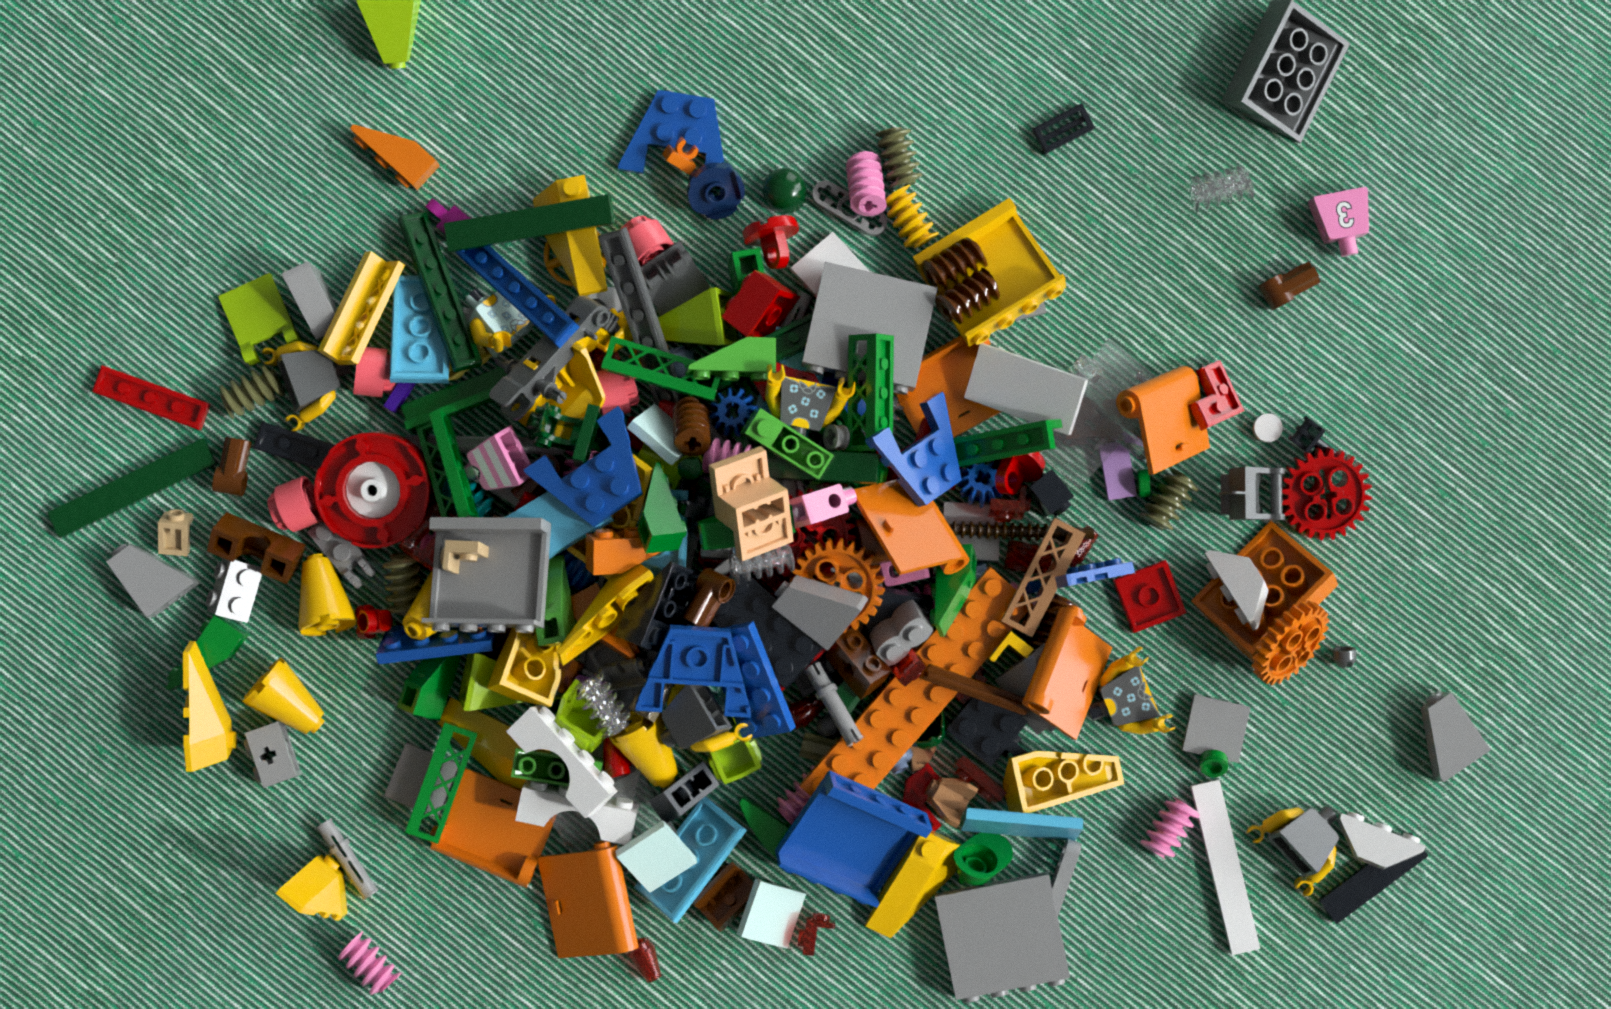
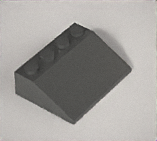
(1286, 70)

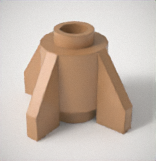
(950, 798)

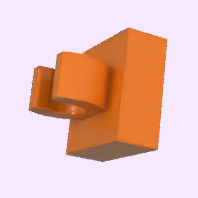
(681, 159)

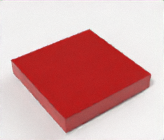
(1149, 596)

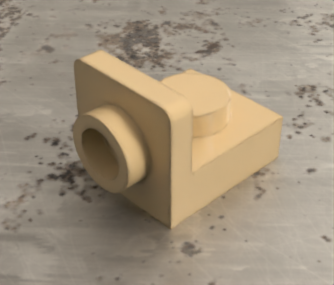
(174, 533)
(461, 551)

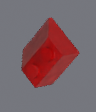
(759, 305)

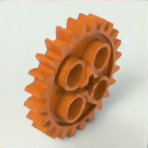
(845, 561)
(1290, 642)

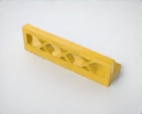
(360, 309)

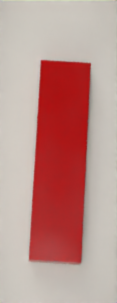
(151, 397)

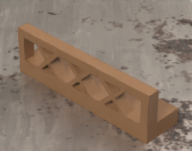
(1048, 585)

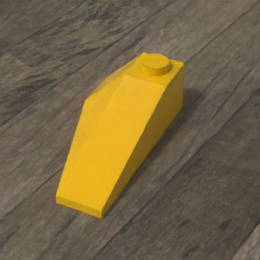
(578, 249)
(1051, 778)

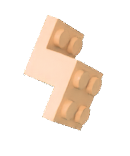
(751, 503)

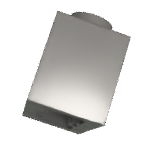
(280, 767)

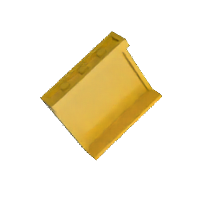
(1015, 262)

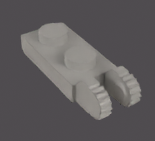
(341, 553)

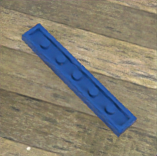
(520, 293)

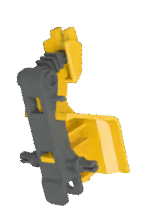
(562, 374)

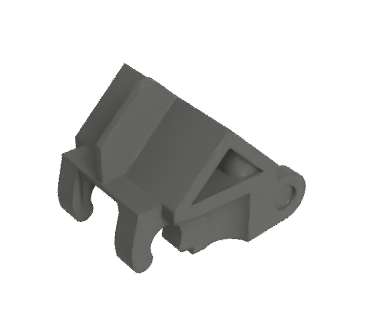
(1241, 493)

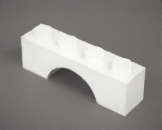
(588, 786)
(542, 801)

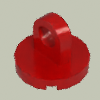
(772, 238)
(1016, 469)

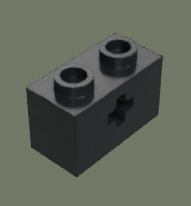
(1050, 494)
(684, 792)

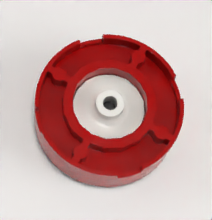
(347, 493)

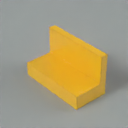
(1014, 643)

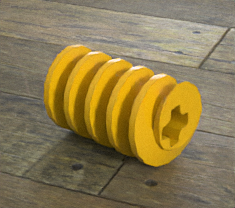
(909, 218)

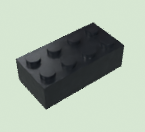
(785, 644)

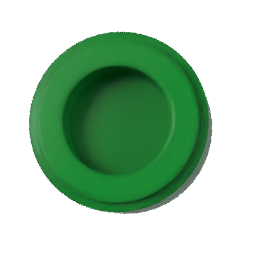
(1143, 483)
(1213, 763)

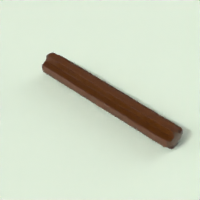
(975, 689)

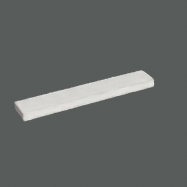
(1225, 867)

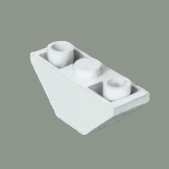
(1240, 583)
(1376, 843)

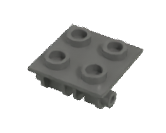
(673, 278)

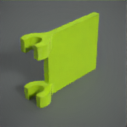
(256, 315)

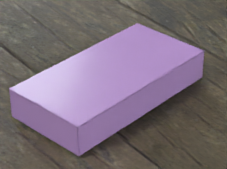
(1118, 475)

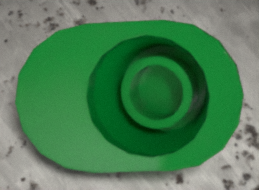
(982, 858)

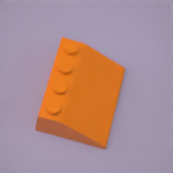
(1290, 577)

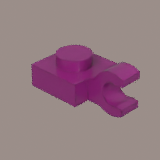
(444, 215)

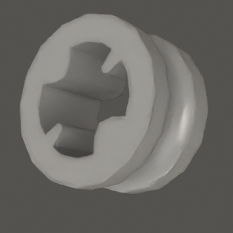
(836, 437)

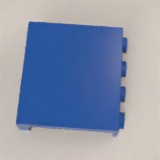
(850, 838)

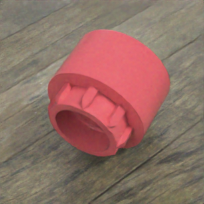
(647, 238)
(373, 373)
(618, 392)
(294, 505)

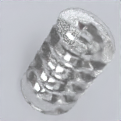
(1220, 185)
(773, 558)
(603, 704)

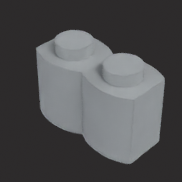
(897, 635)

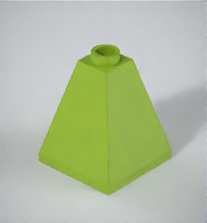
(392, 28)
(700, 321)
(474, 683)

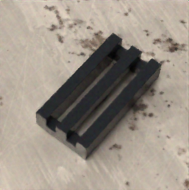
(1041, 140)

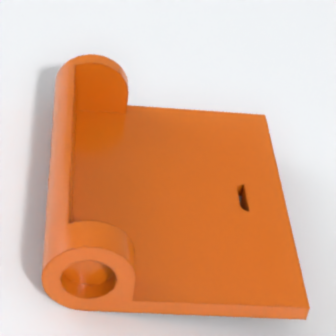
(948, 372)
(1166, 417)
(908, 533)
(1067, 672)
(485, 833)
(588, 902)

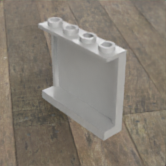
(868, 303)
(495, 590)
(1002, 937)

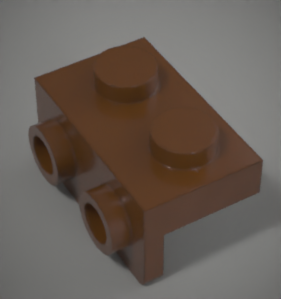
(725, 896)

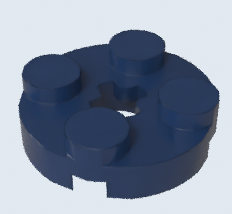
(715, 175)

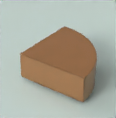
(920, 757)

